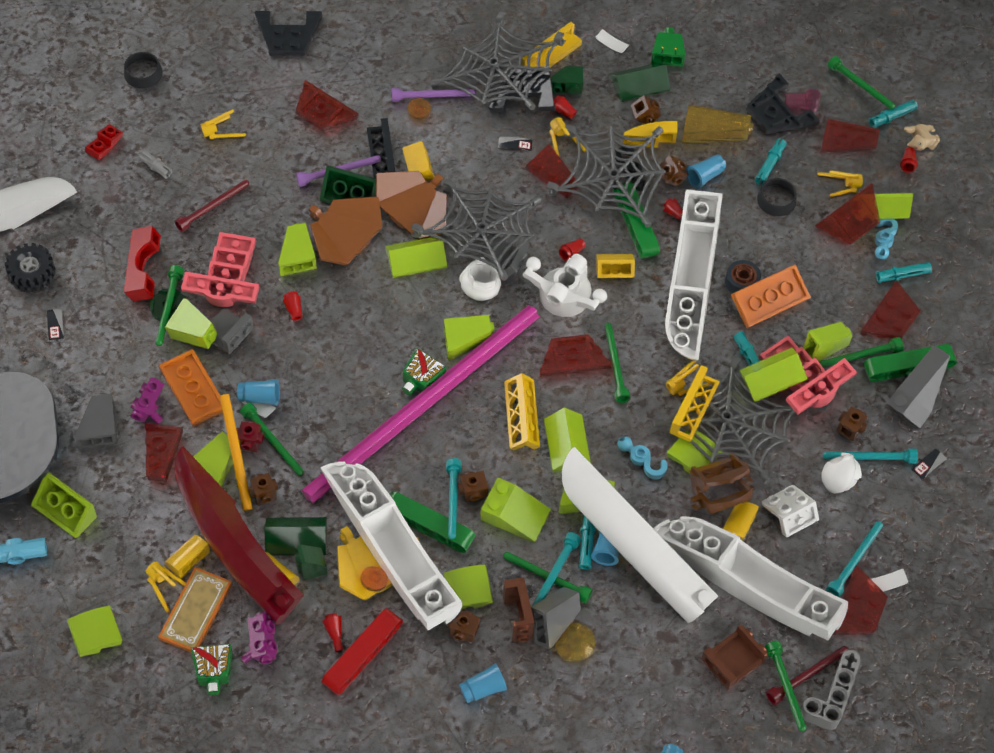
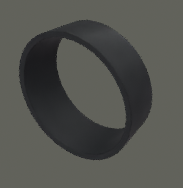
(147, 81)
(773, 209)

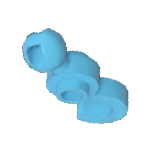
(885, 238)
(641, 456)

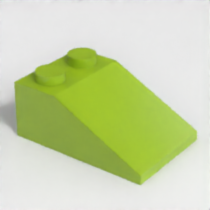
(514, 510)

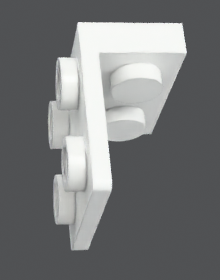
(793, 509)

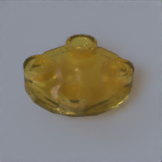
(576, 643)

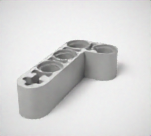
(838, 689)

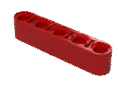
(362, 651)

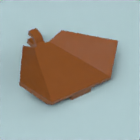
(411, 200)
(345, 228)

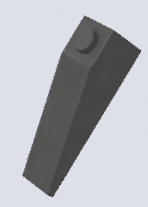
(919, 390)

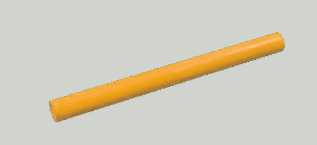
(236, 452)

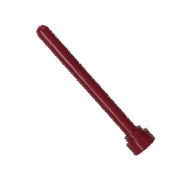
(183, 223)
(776, 694)

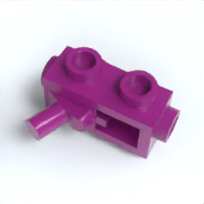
(145, 405)
(262, 642)

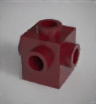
(250, 436)

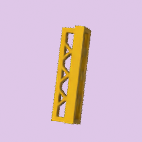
(559, 52)
(689, 400)
(525, 409)

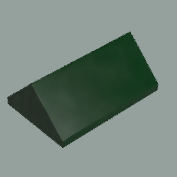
(641, 81)
(346, 185)
(287, 532)

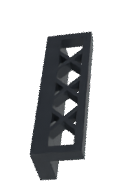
(386, 145)

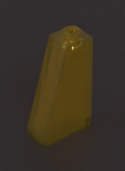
(715, 125)

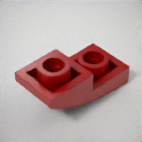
(105, 141)

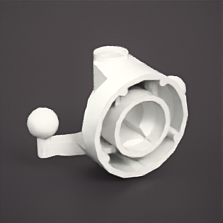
(556, 296)

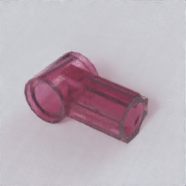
(806, 100)

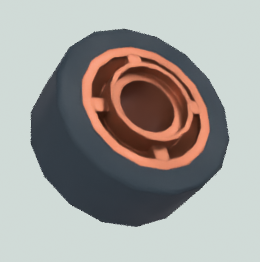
(739, 270)

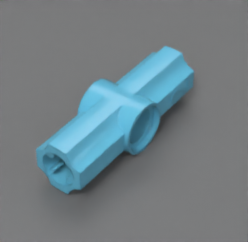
(17, 550)

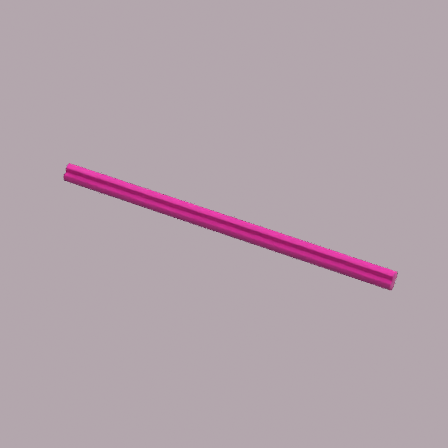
(428, 397)

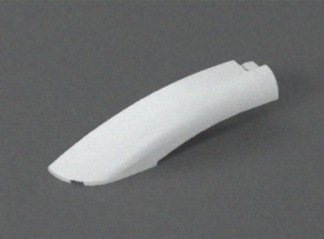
(30, 199)
(693, 272)
(635, 538)
(393, 543)
(753, 578)

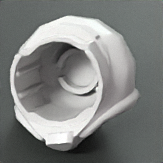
(480, 281)
(841, 473)

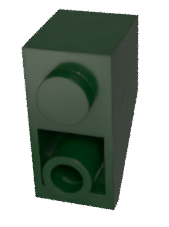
(568, 80)
(310, 561)

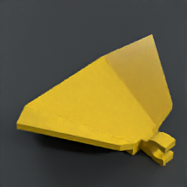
(352, 561)

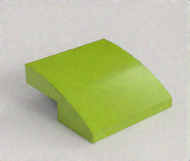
(688, 455)
(471, 585)
(94, 631)

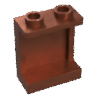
(516, 592)
(735, 657)

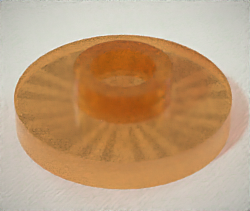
(419, 108)
(374, 578)

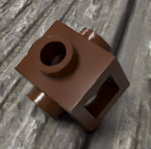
(646, 110)
(674, 169)
(852, 423)
(473, 486)
(263, 488)
(464, 626)

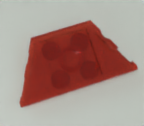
(322, 109)
(853, 217)
(893, 314)
(573, 355)
(864, 605)

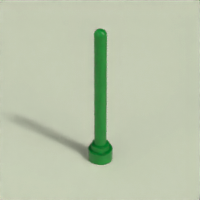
(836, 64)
(175, 274)
(895, 345)
(621, 393)
(249, 412)
(584, 592)
(775, 651)

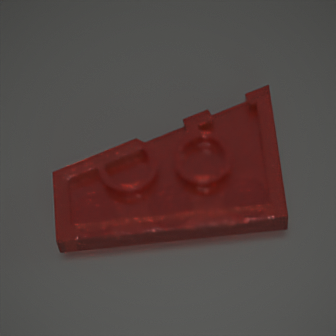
(848, 136)
(551, 168)
(161, 449)

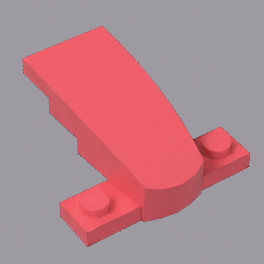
(226, 273)
(821, 384)

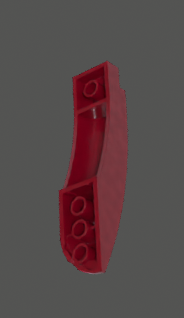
(232, 541)

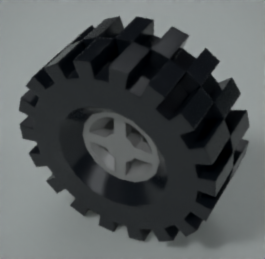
(24, 260)

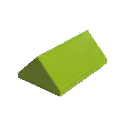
(894, 205)
(416, 256)
(773, 374)
(563, 432)
(63, 506)

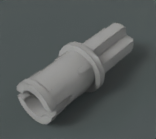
(155, 164)

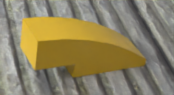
(667, 136)

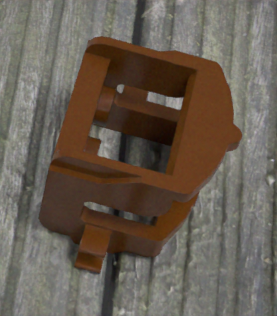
(717, 473)

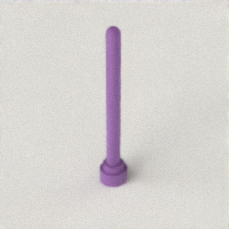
(397, 94)
(304, 178)

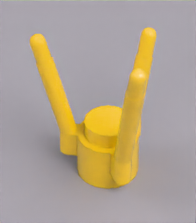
(209, 127)
(558, 128)
(853, 181)
(676, 384)
(159, 573)

